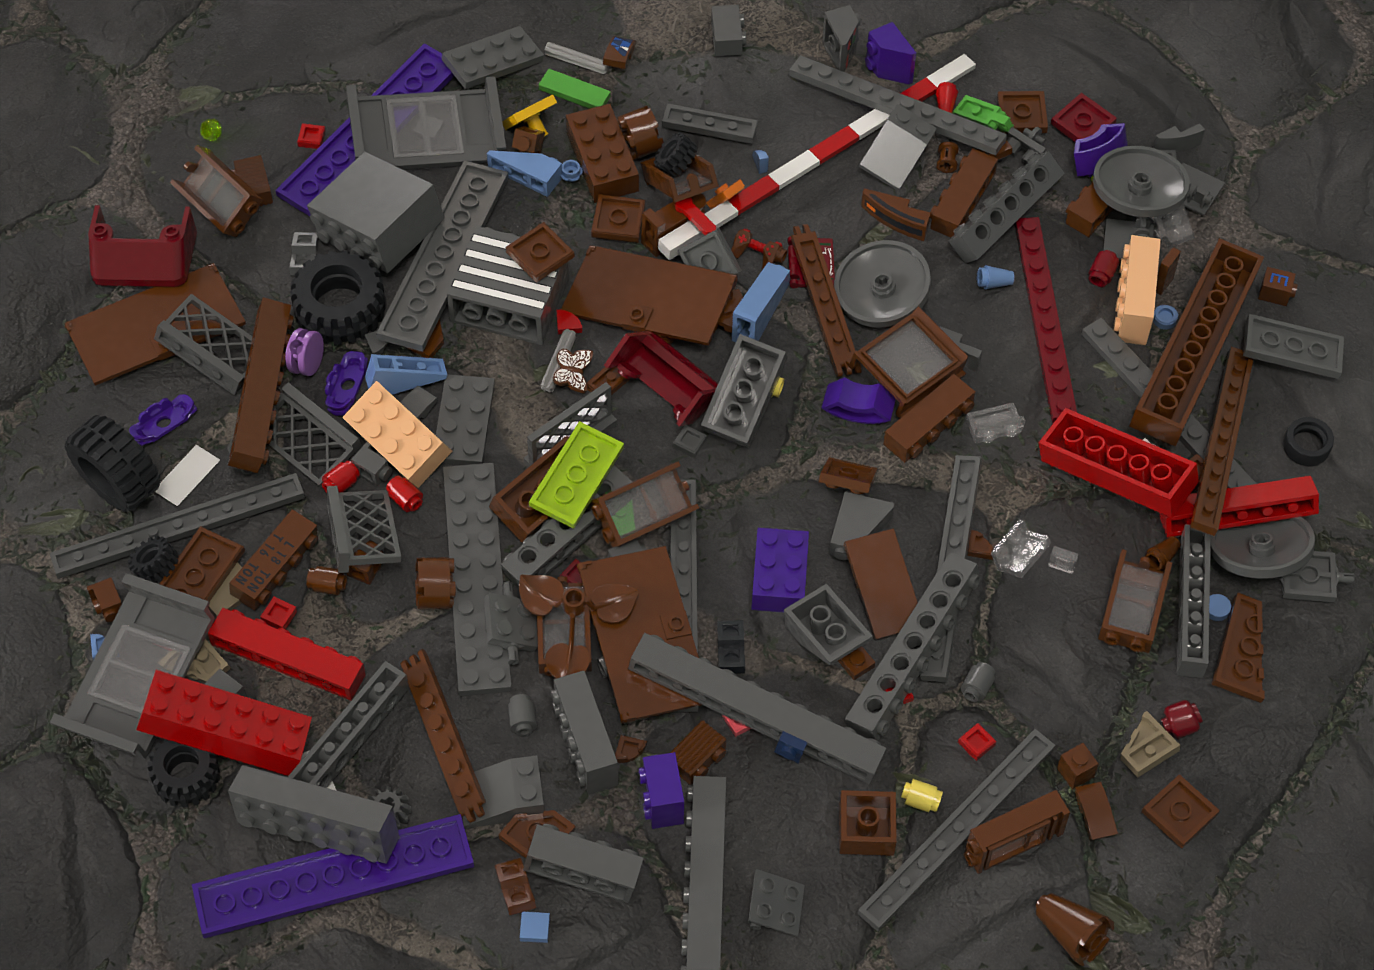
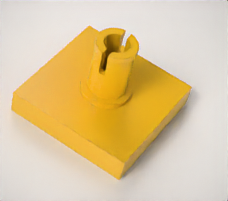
(531, 115)

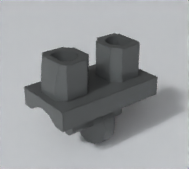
(1030, 144)

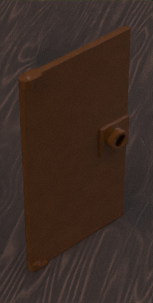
(650, 294)
(123, 333)
(655, 612)

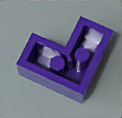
(664, 792)

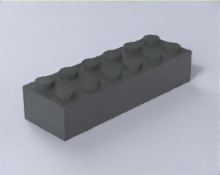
(314, 814)

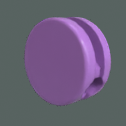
(304, 352)

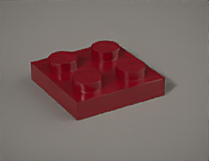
(1081, 118)

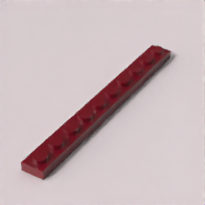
(1045, 316)

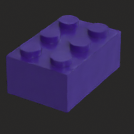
(779, 568)

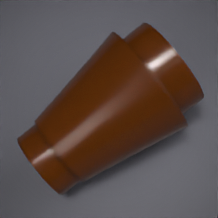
(1163, 552)

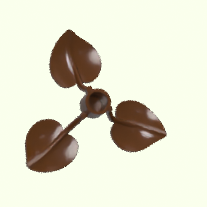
(543, 592)

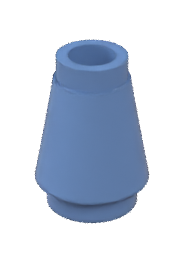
(994, 277)

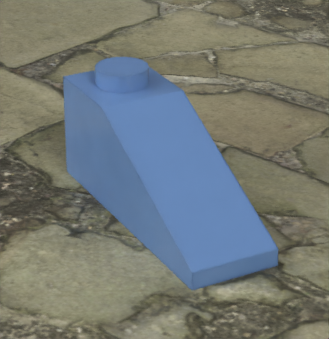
(529, 169)
(404, 372)

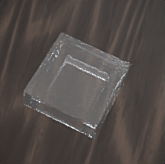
(1063, 560)

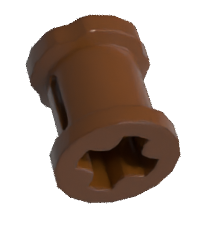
(949, 156)

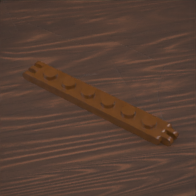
(824, 299)
(444, 736)

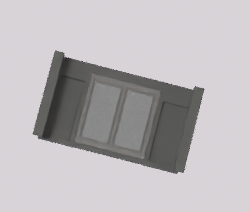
(428, 126)
(150, 633)

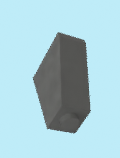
(858, 518)

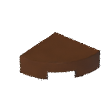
(979, 546)
(629, 749)

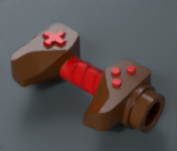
(771, 251)

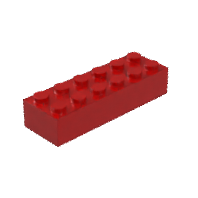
(1119, 462)
(224, 723)

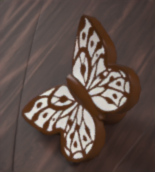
(572, 369)

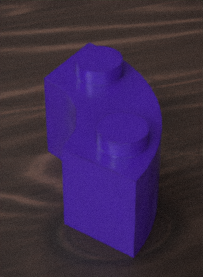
(1092, 148)
(858, 402)

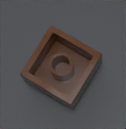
(867, 822)

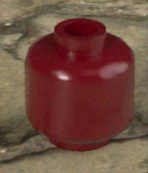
(1181, 719)

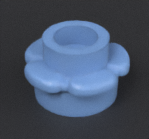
(571, 166)

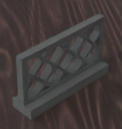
(201, 355)
(599, 418)
(324, 424)
(343, 529)

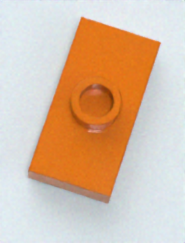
(724, 193)

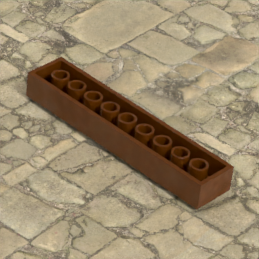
(1196, 342)

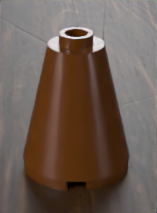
(1074, 926)

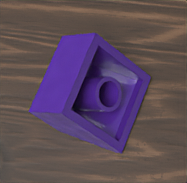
(890, 54)

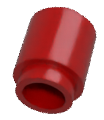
(342, 476)
(404, 493)

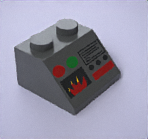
(841, 35)

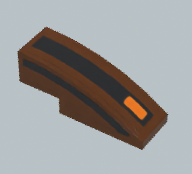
(896, 213)

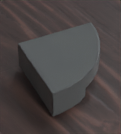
(376, 346)

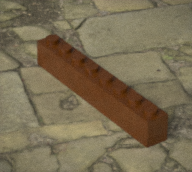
(260, 386)

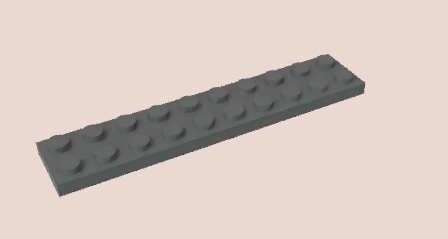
(427, 282)
(477, 571)

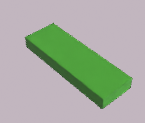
(573, 89)

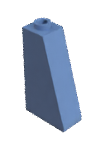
(760, 302)

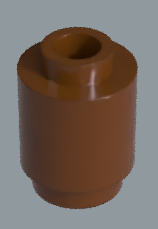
(326, 580)

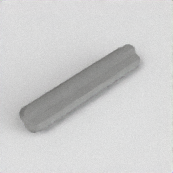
(575, 57)
(566, 342)

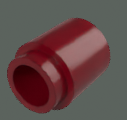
(1103, 268)

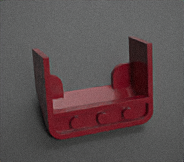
(141, 261)
(666, 372)

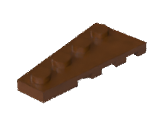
(1241, 651)

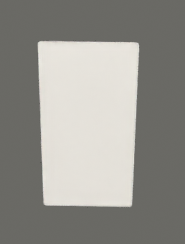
(187, 475)

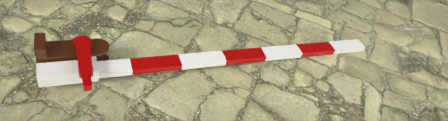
(686, 220)

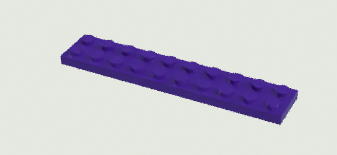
(419, 74)
(328, 878)

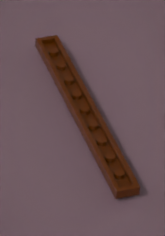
(1222, 443)

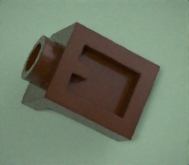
(857, 663)

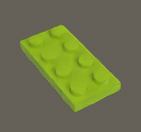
(576, 475)

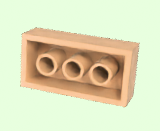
(1137, 289)
(397, 434)

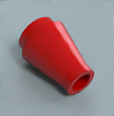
(946, 96)

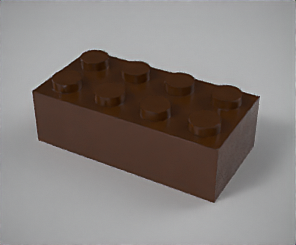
(602, 152)
(513, 501)

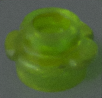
(211, 129)

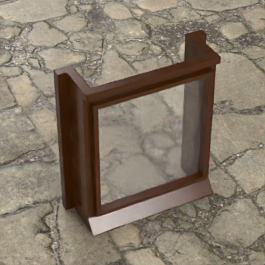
(911, 359)

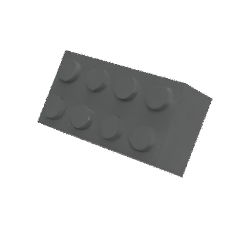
(744, 391)
(584, 732)
(583, 862)

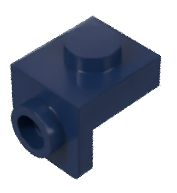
(790, 747)

